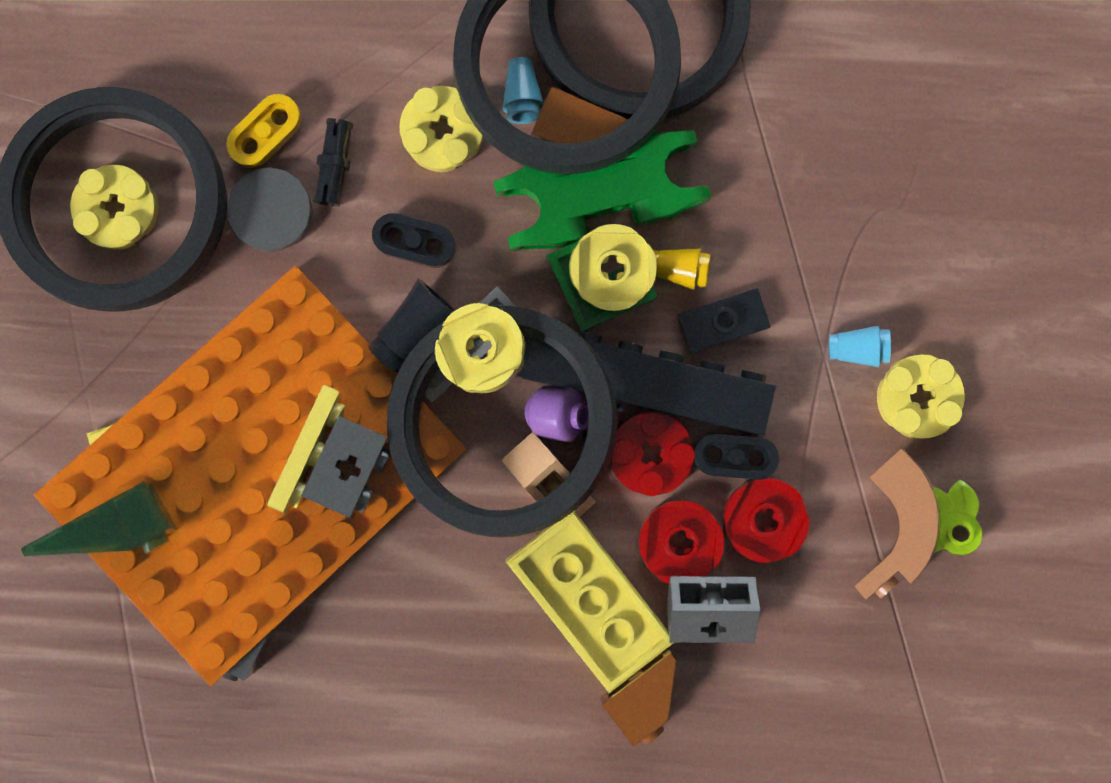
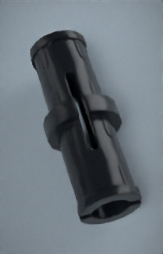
(333, 162)

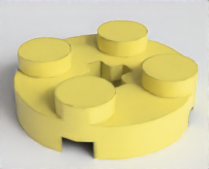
(419, 139)
(99, 187)
(629, 250)
(456, 340)
(941, 410)

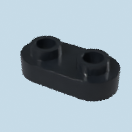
(414, 241)
(735, 455)

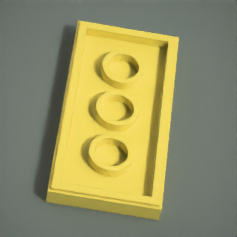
(590, 600)

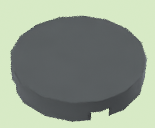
(269, 209)

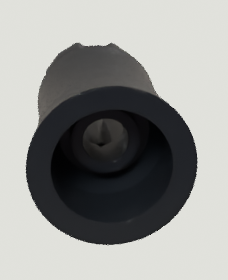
(409, 324)

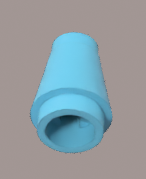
(522, 93)
(861, 346)

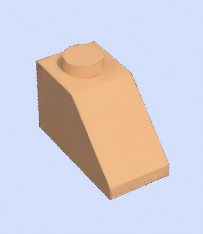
(539, 470)

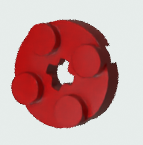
(676, 454)
(698, 525)
(774, 542)

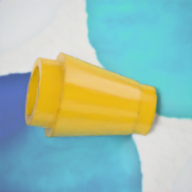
(683, 266)

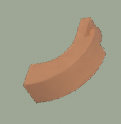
(919, 523)

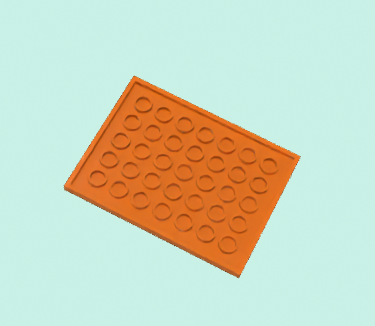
(215, 452)

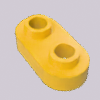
(261, 127)

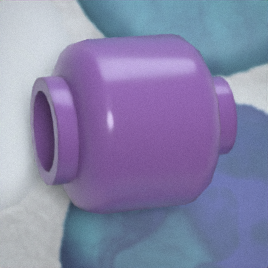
(557, 413)

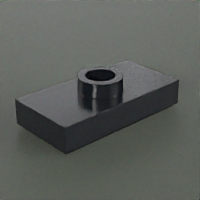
(723, 320)

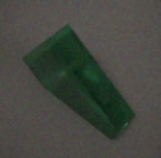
(122, 524)

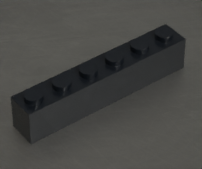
(662, 383)

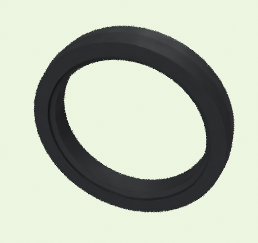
(689, 93)
(49, 127)
(568, 157)
(421, 482)

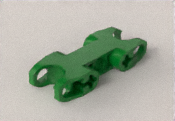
(631, 184)

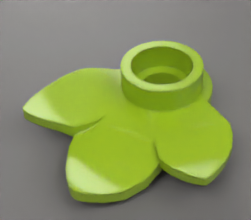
(958, 509)

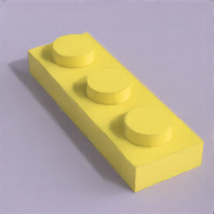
(306, 450)

